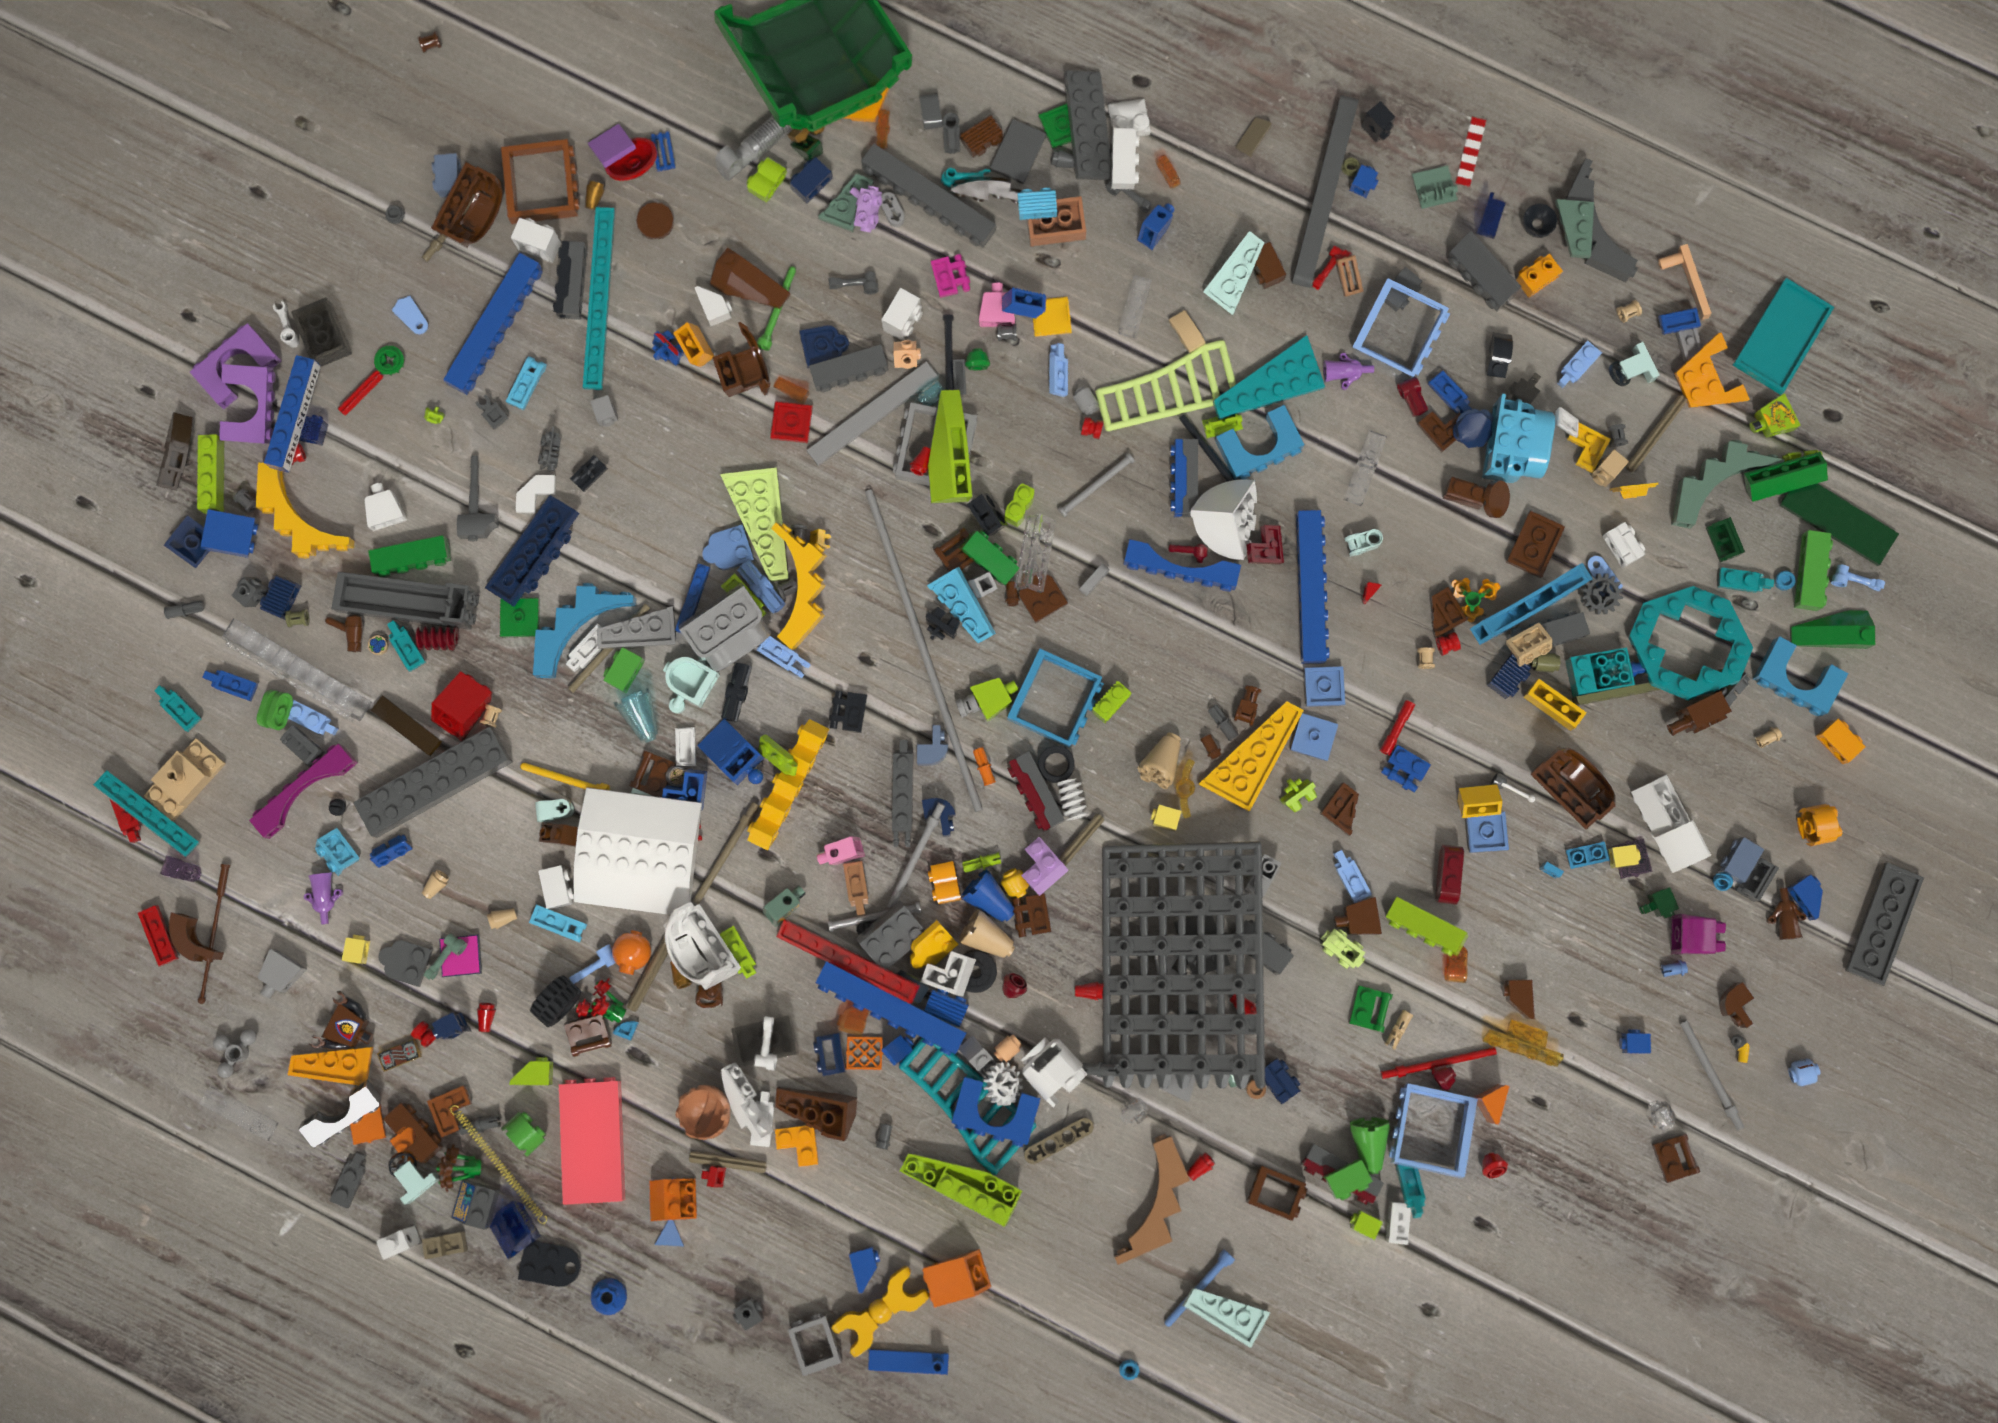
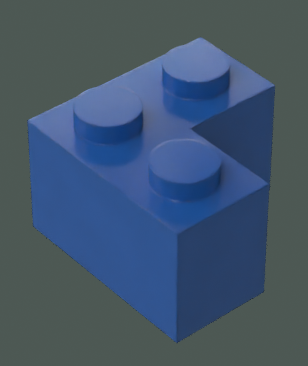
(693, 787)

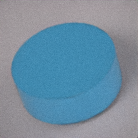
(1784, 580)

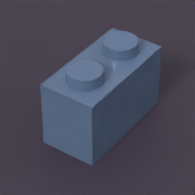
(446, 171)
(1741, 859)

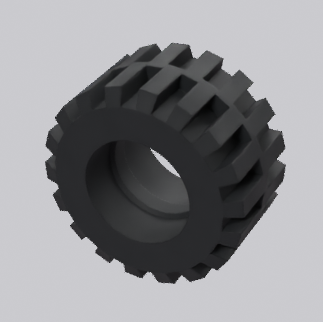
(555, 1001)

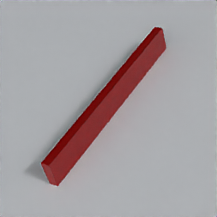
(848, 961)

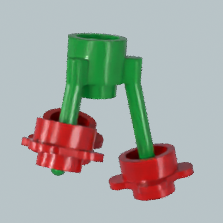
(600, 1006)

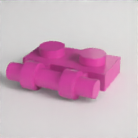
(944, 275)

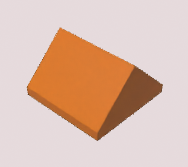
(1492, 1102)

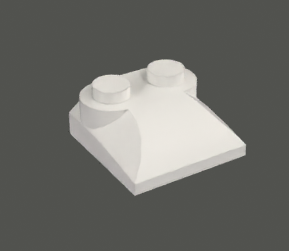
(1130, 115)

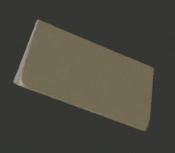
(1254, 136)

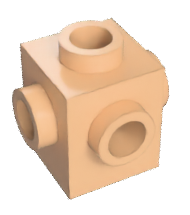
(906, 354)

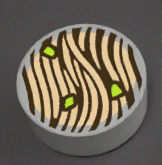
(675, 775)

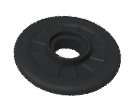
(988, 971)

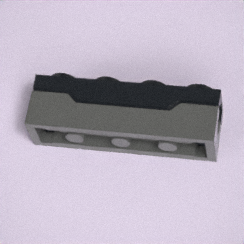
(571, 280)

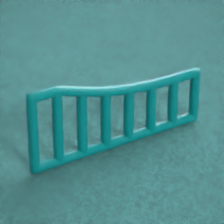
(946, 1105)

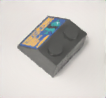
(475, 1204)

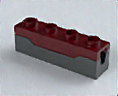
(1036, 792)
(1322, 1162)

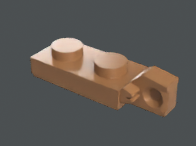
(856, 885)

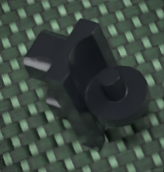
(588, 473)
(935, 619)

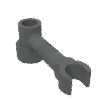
(1143, 203)
(869, 283)

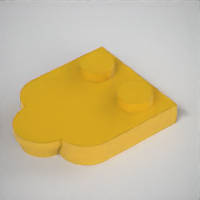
(931, 946)

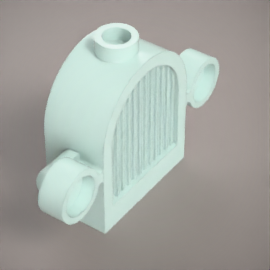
(689, 681)

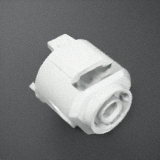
(1052, 1067)

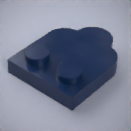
(822, 344)

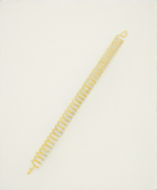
(499, 1168)

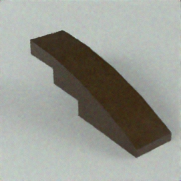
(406, 725)

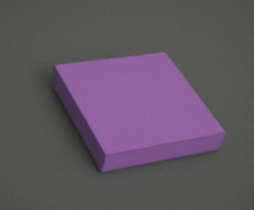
(611, 145)

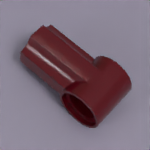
(1411, 392)

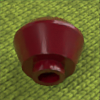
(1014, 985)
(1444, 1076)

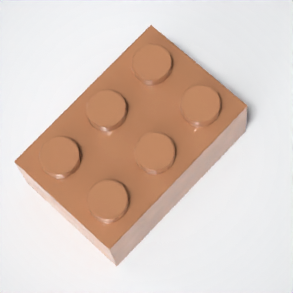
(1066, 227)

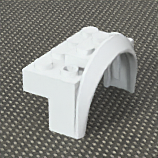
(684, 954)

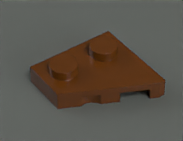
(1341, 808)

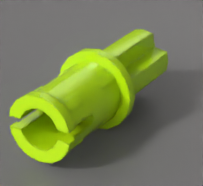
(981, 862)

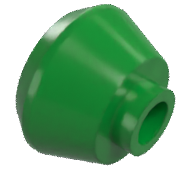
(977, 360)

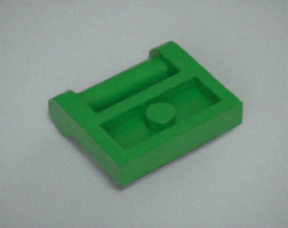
(1364, 1006)

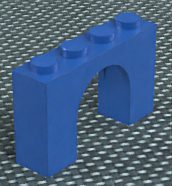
(967, 1115)

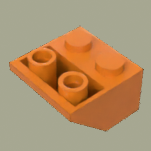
(672, 1199)

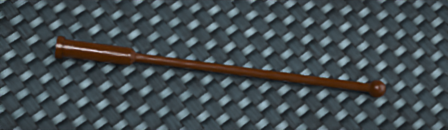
(220, 893)

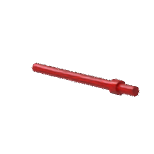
(1401, 1070)

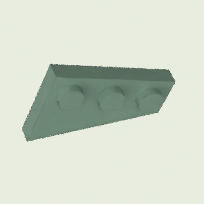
(843, 209)
(1577, 225)

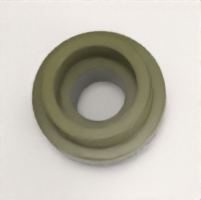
(1353, 162)

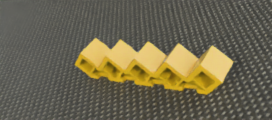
(787, 787)

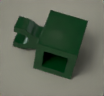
(1661, 902)

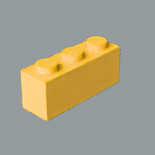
(1554, 704)

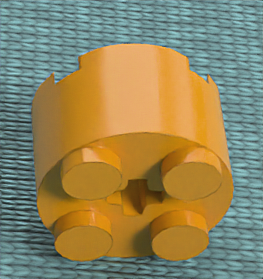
(1819, 824)

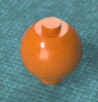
(631, 952)

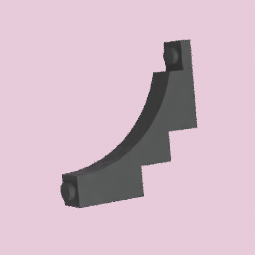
(1604, 253)

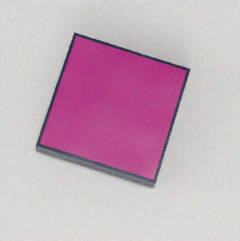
(466, 963)

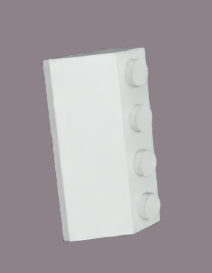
(1660, 806)

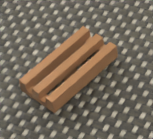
(1352, 258)

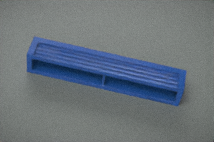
(694, 594)

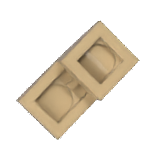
(1187, 331)

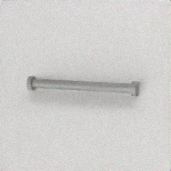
(1095, 485)
(867, 918)

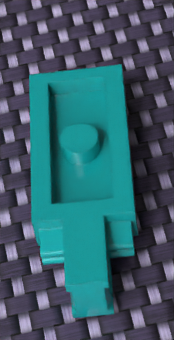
(1743, 580)
(405, 647)
(177, 708)
(1411, 1189)

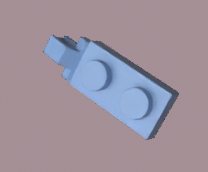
(1579, 364)
(1058, 371)
(311, 719)
(1351, 877)

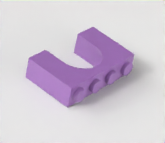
(209, 371)
(261, 382)

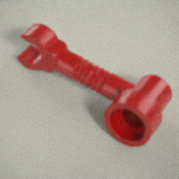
(1336, 253)

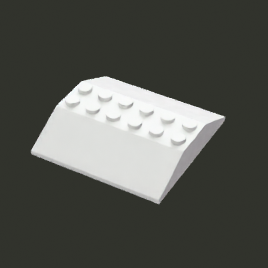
(635, 851)

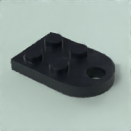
(547, 1264)

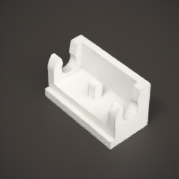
(1398, 1223)

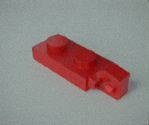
(127, 823)

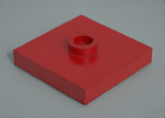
(791, 422)

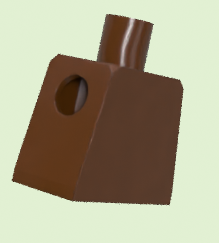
(1360, 918)

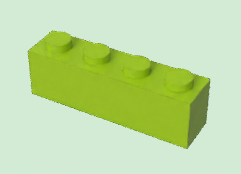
(210, 473)
(1426, 926)

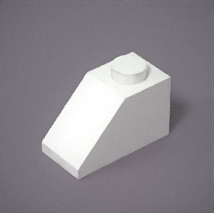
(714, 306)

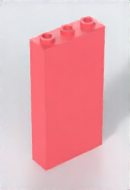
(591, 1141)

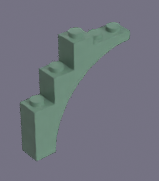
(1693, 492)

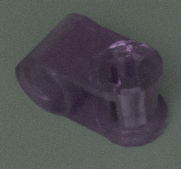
(179, 869)

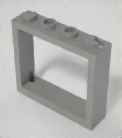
(906, 432)

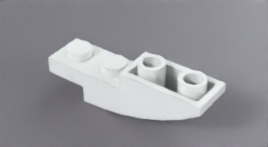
(740, 1097)

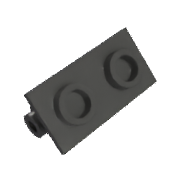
(1728, 690)

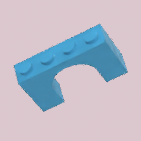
(1242, 463)
(1773, 675)

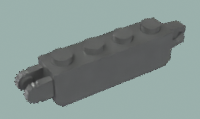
(902, 793)

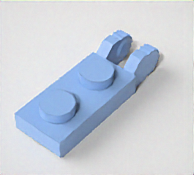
(782, 655)

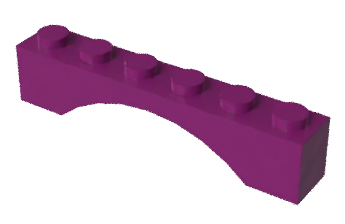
(273, 816)

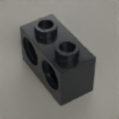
(987, 514)

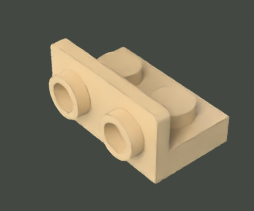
(1530, 644)

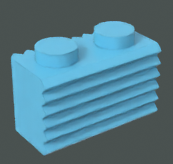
(1037, 204)

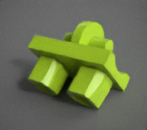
(1297, 790)

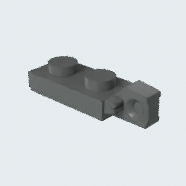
(349, 1181)

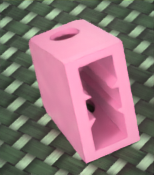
(991, 309)
(848, 850)

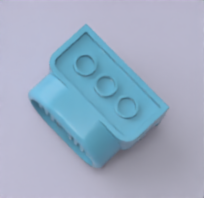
(1518, 441)

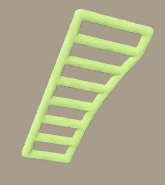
(1153, 377)

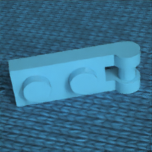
(525, 383)
(557, 923)

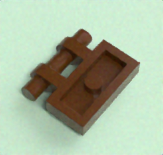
(1037, 912)

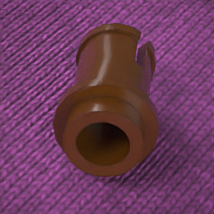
(1011, 595)
(1211, 747)

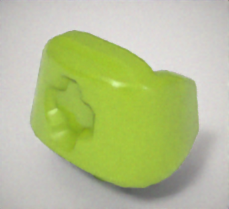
(433, 416)

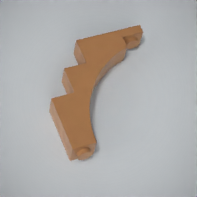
(1153, 1230)

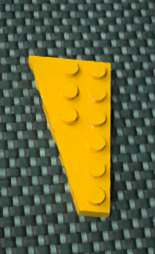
(1249, 765)

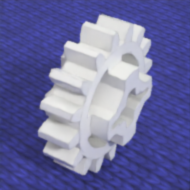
(1003, 1084)

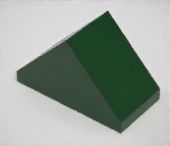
(808, 148)

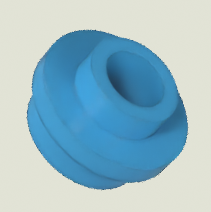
(1722, 885)
(1129, 1376)

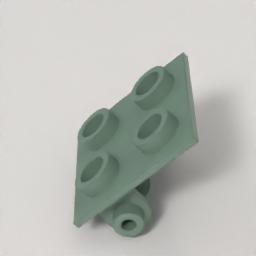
(1435, 187)

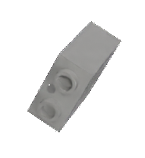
(822, 1363)

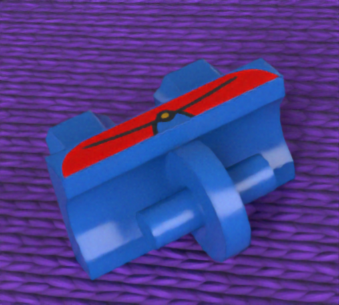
(664, 348)

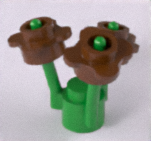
(445, 1168)

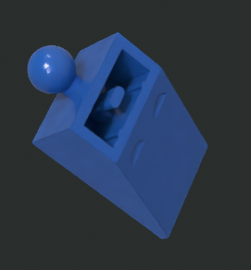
(731, 752)

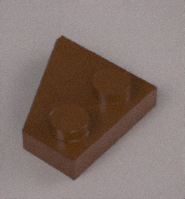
(1446, 612)

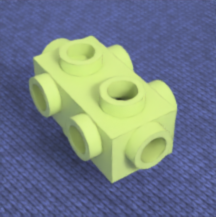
(1337, 944)

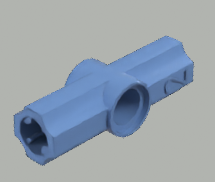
(761, 587)

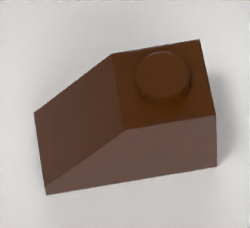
(1520, 996)

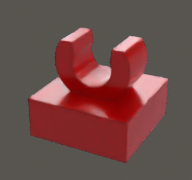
(714, 1176)

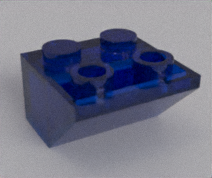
(513, 1228)

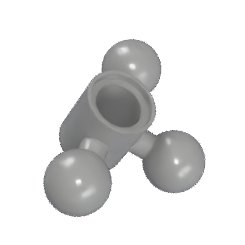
(221, 1043)

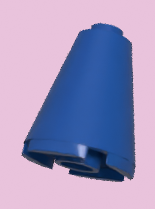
(988, 897)

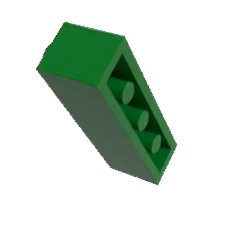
(1786, 476)
(410, 555)

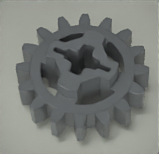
(1600, 601)

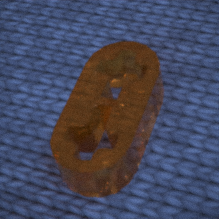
(1168, 171)

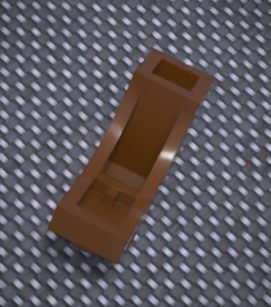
(184, 938)

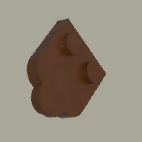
(1045, 603)

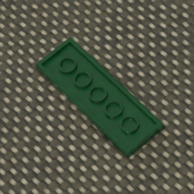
(1841, 519)

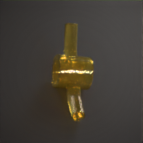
(1184, 797)

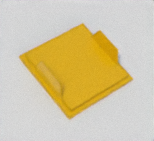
(1054, 319)
(1633, 491)

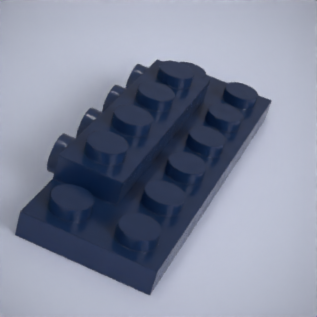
(533, 551)

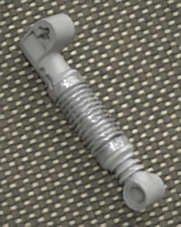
(731, 162)

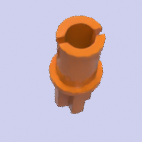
(984, 766)

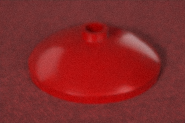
(634, 163)

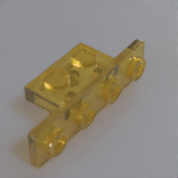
(1524, 1041)

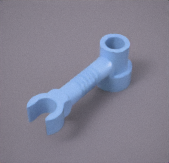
(1842, 576)
(605, 956)

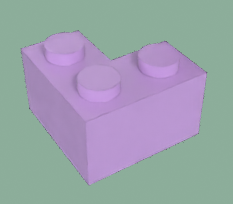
(1046, 869)

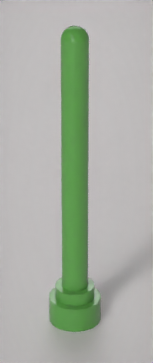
(764, 342)

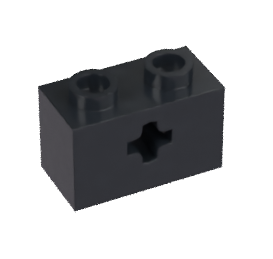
(1378, 122)

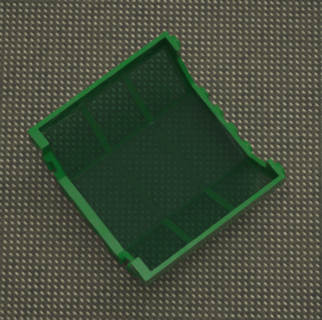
(817, 57)

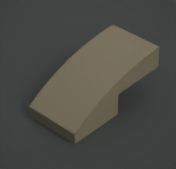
(444, 1245)

